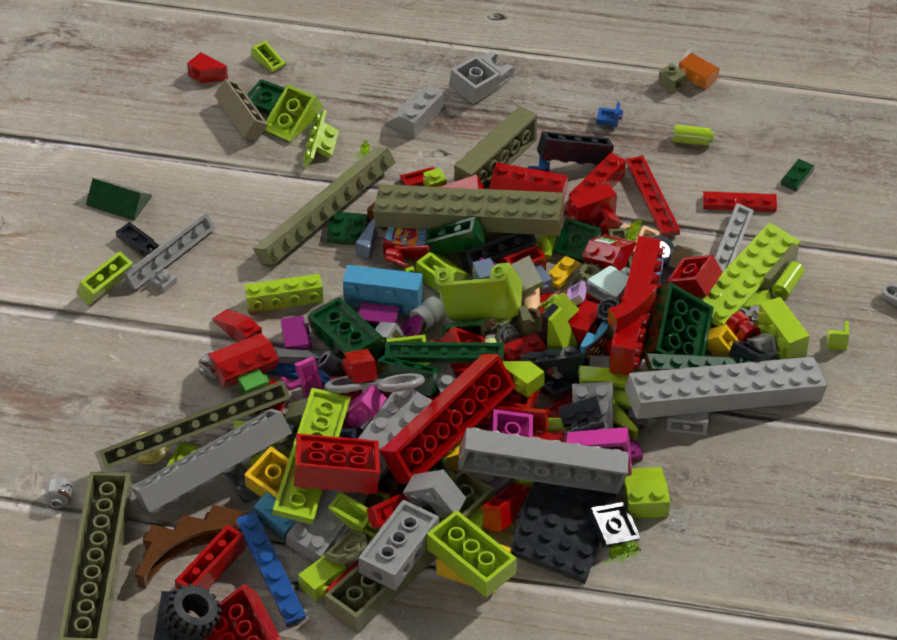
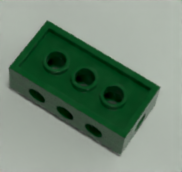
(337, 315)

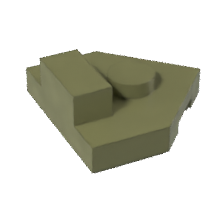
(348, 548)

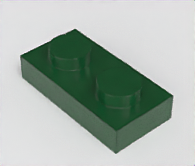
(797, 175)

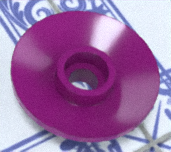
(412, 326)

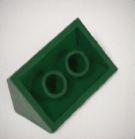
(116, 198)

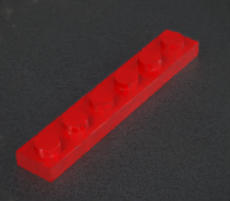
(652, 196)

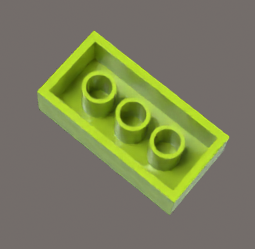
(471, 553)

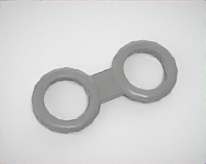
(387, 384)

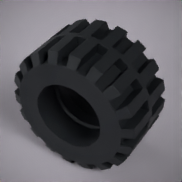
(198, 601)

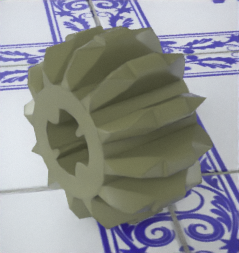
(585, 272)

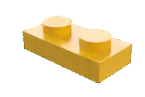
(563, 272)

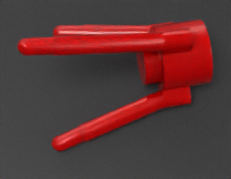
(395, 256)

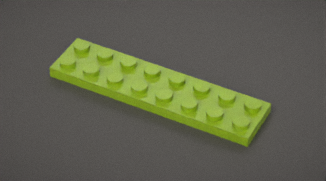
(747, 272)
(324, 417)

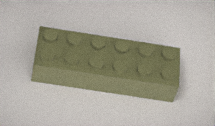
(501, 145)

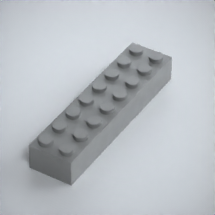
(211, 460)
(543, 460)

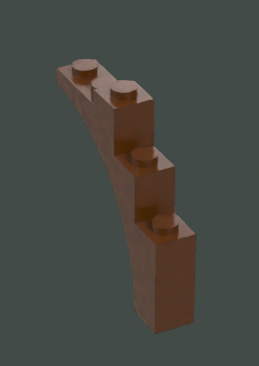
(190, 532)

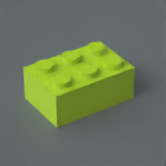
(789, 334)

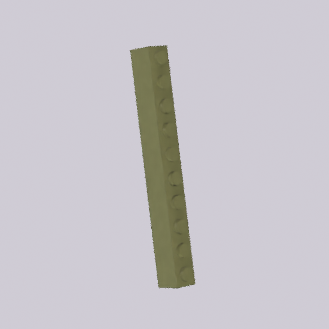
(323, 206)
(192, 425)

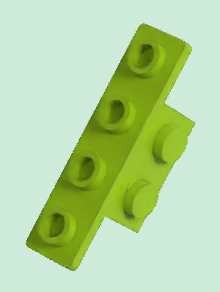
(322, 139)

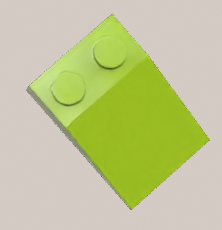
(292, 113)
(646, 493)

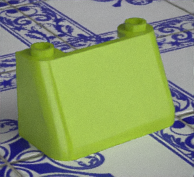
(481, 298)

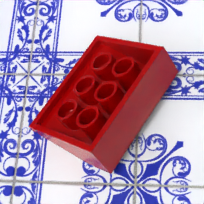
(526, 179)
(336, 463)
(243, 618)

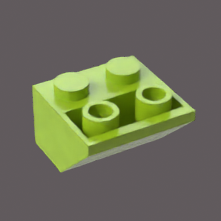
(430, 262)

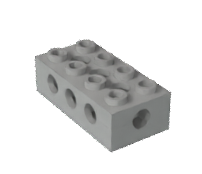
(397, 545)

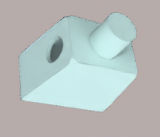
(608, 283)

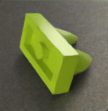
(546, 244)

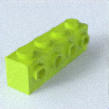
(284, 293)

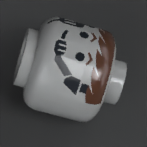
(507, 334)
(206, 368)
(58, 492)

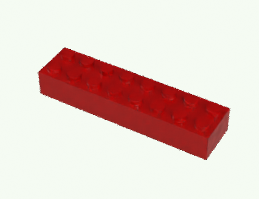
(643, 272)
(447, 417)

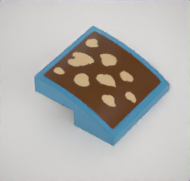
(594, 344)

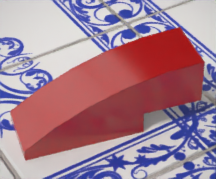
(632, 307)

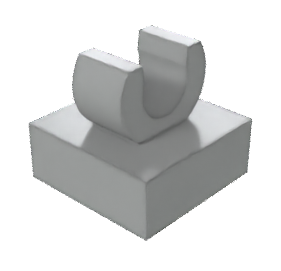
(163, 279)

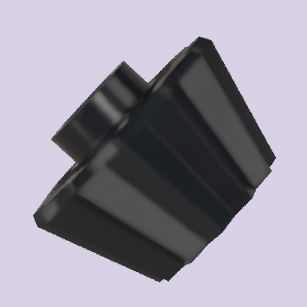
(603, 308)

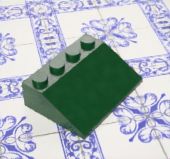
(677, 323)

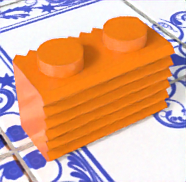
(699, 70)

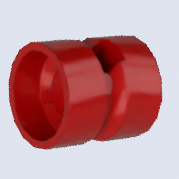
(742, 326)

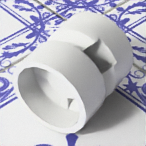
(431, 312)

